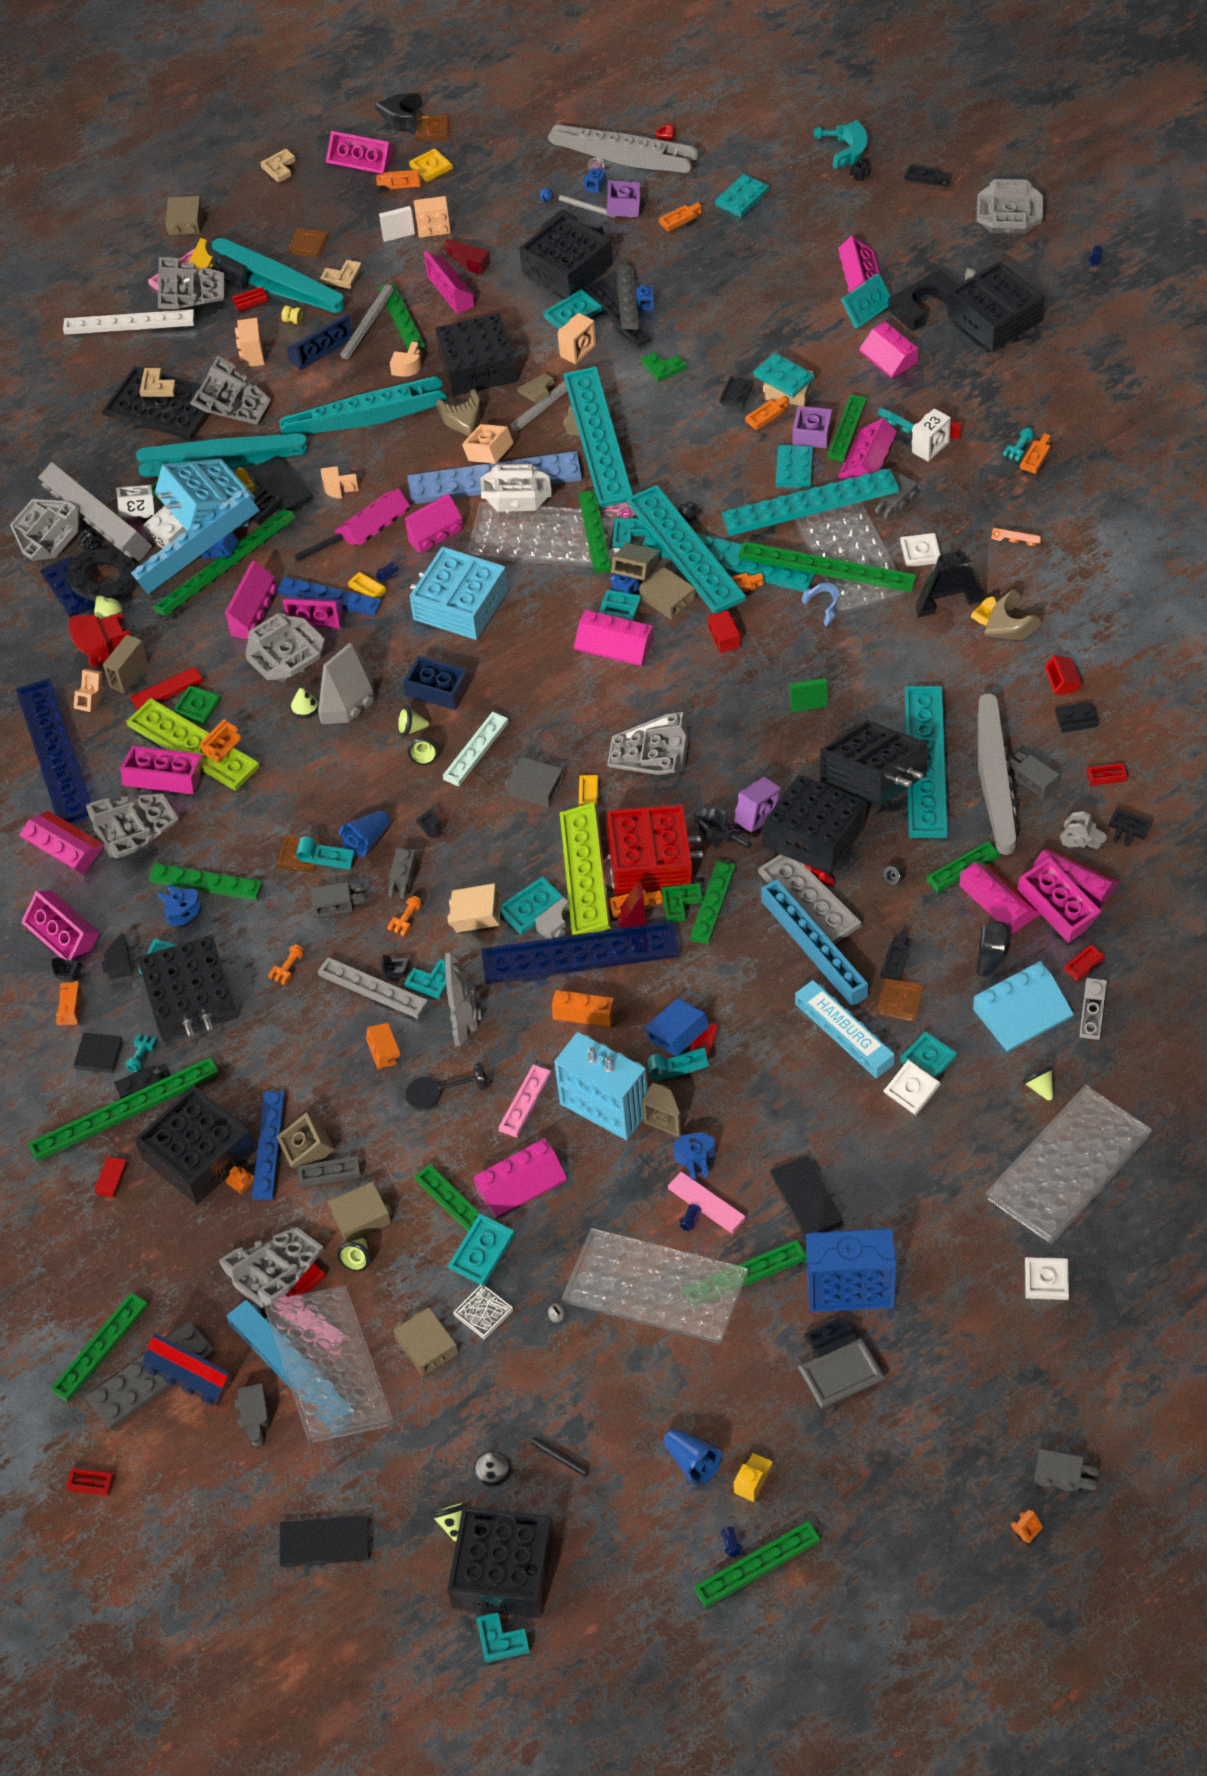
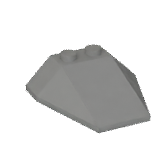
(45, 528)
(345, 687)

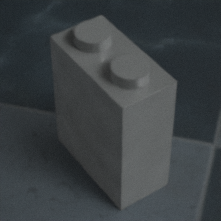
(534, 782)

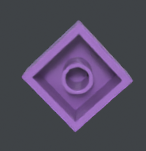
(623, 198)
(812, 426)
(756, 803)

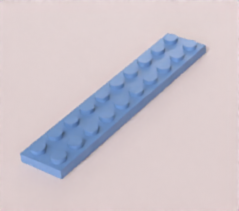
(466, 480)

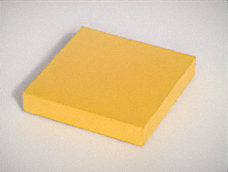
(431, 164)

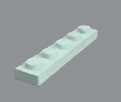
(475, 749)

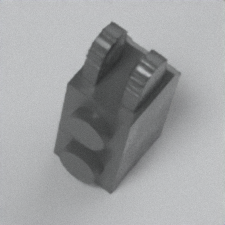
(402, 872)
(253, 1413)

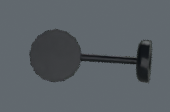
(426, 1091)

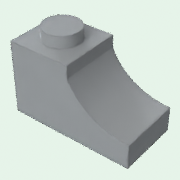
(551, 922)

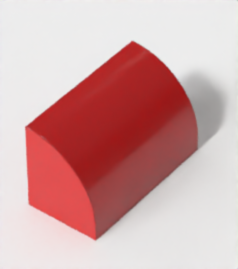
(1062, 675)

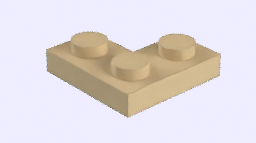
(276, 165)
(343, 278)
(153, 385)

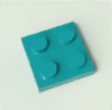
(929, 1055)

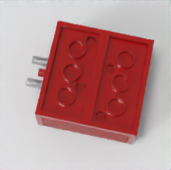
(650, 848)

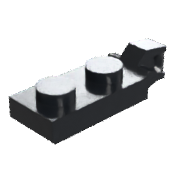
(926, 175)
(896, 958)
(141, 1079)

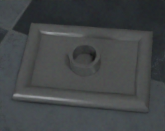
(841, 1373)

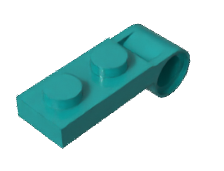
(317, 854)
(676, 1066)

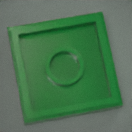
(808, 695)
(197, 705)

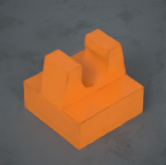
(239, 1179)
(1027, 1526)

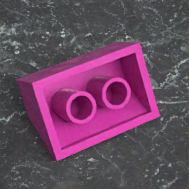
(889, 350)
(433, 524)
(315, 611)

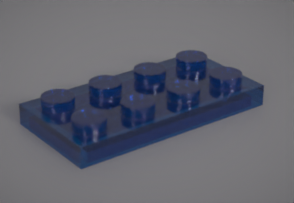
(56, 578)

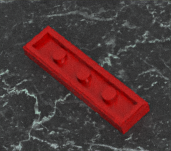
(168, 687)

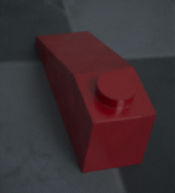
(469, 257)
(633, 909)

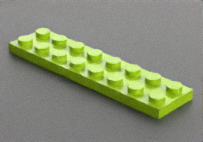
(181, 735)
(585, 870)

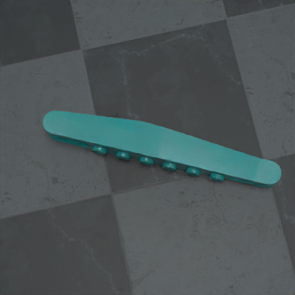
(279, 278)
(366, 408)
(233, 451)

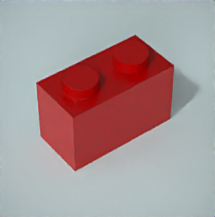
(724, 631)

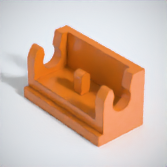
(220, 741)
(69, 1004)
(382, 1045)

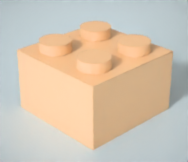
(432, 216)
(576, 338)
(249, 342)
(487, 443)

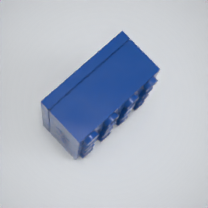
(850, 1270)

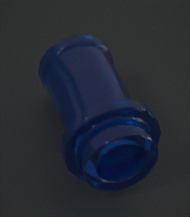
(1095, 258)
(384, 573)
(690, 1217)
(732, 1546)

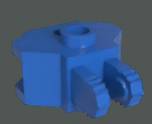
(179, 903)
(694, 1154)

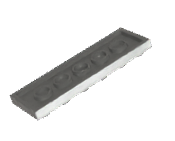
(135, 1387)

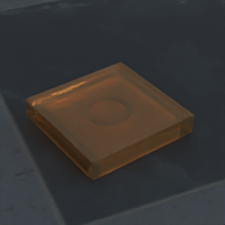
(432, 128)
(307, 242)
(287, 857)
(899, 999)

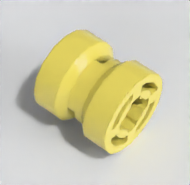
(290, 314)

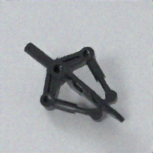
(715, 827)

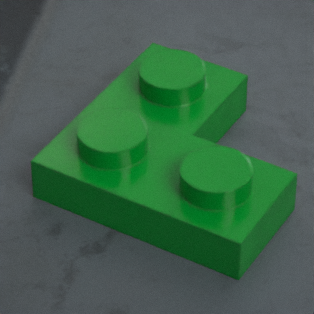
(663, 369)
(676, 897)

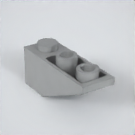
(1092, 1009)

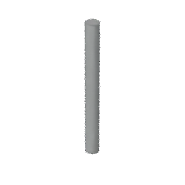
(581, 204)

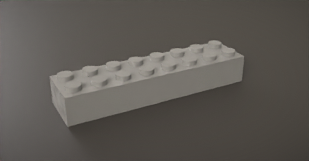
(95, 513)

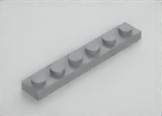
(373, 988)

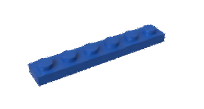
(350, 601)
(268, 1146)

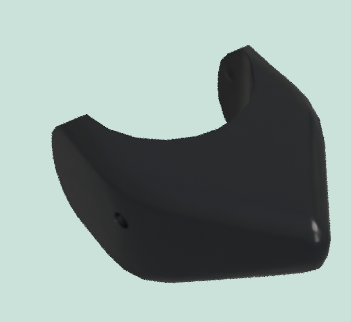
(396, 110)
(992, 947)

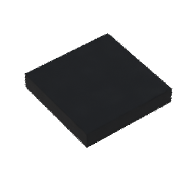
(98, 1052)

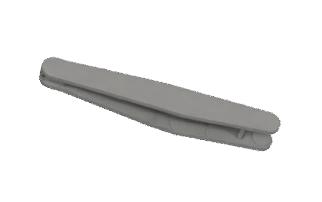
(626, 148)
(994, 776)

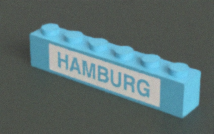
(845, 1029)

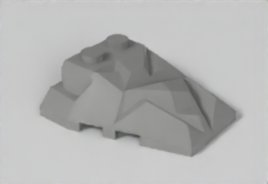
(186, 285)
(230, 394)
(130, 824)
(462, 1000)
(271, 1267)

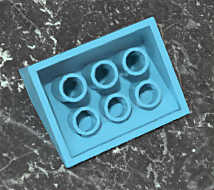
(1022, 1006)

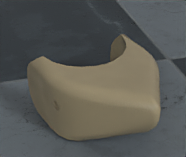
(461, 417)
(1002, 624)

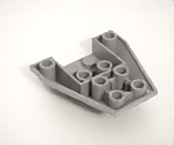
(652, 746)

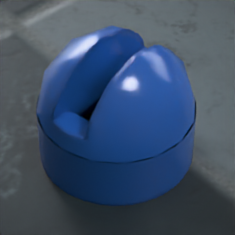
(545, 195)

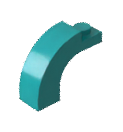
(856, 137)

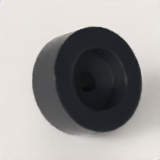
(893, 875)

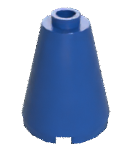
(364, 832)
(693, 1456)

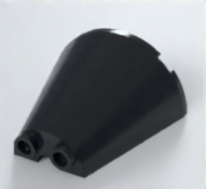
(950, 576)

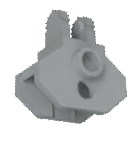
(1081, 833)

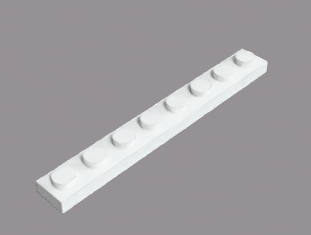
(128, 321)

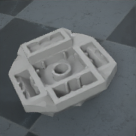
(1009, 206)
(283, 647)

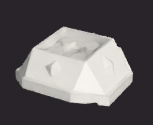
(515, 487)

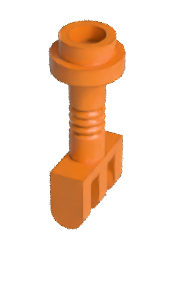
(413, 903)
(296, 952)

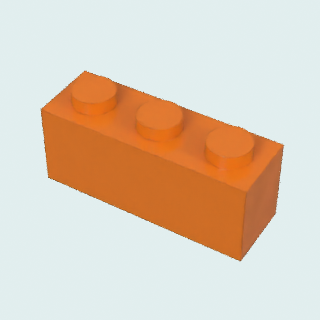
(583, 1008)

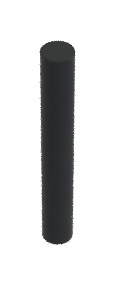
(318, 547)
(559, 1456)

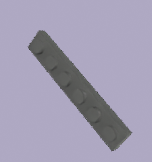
(627, 297)

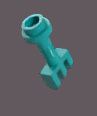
(817, 133)
(1026, 435)
(134, 1064)

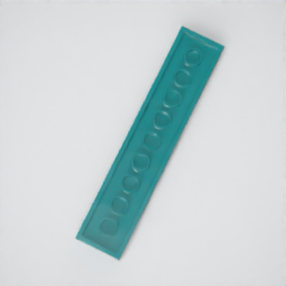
(598, 437)
(809, 502)
(686, 549)
(728, 556)
(928, 796)

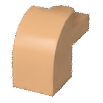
(406, 363)
(336, 485)
(91, 692)

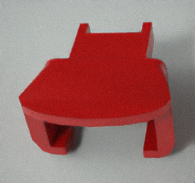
(97, 636)

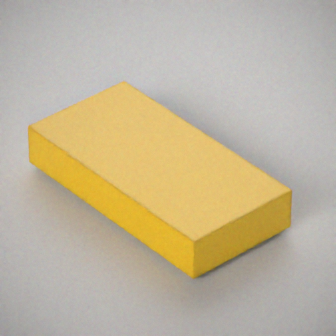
(366, 586)
(588, 789)

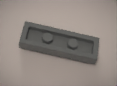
(328, 1171)

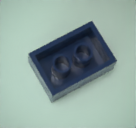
(436, 682)

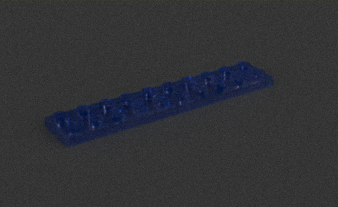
(54, 750)
(579, 952)

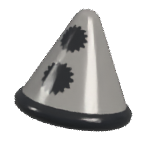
(492, 1468)

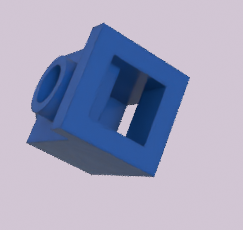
(597, 176)
(644, 293)
(624, 584)

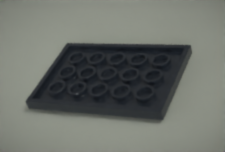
(165, 414)

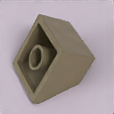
(661, 1110)
(305, 1141)

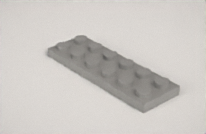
(813, 896)

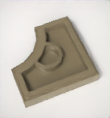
(537, 388)

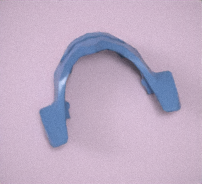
(808, 594)

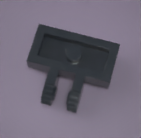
(1130, 824)

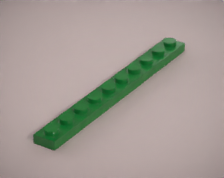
(221, 564)
(827, 566)
(123, 1109)

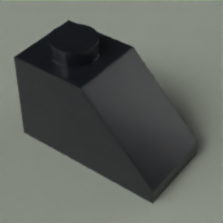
(117, 959)

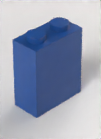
(677, 1027)

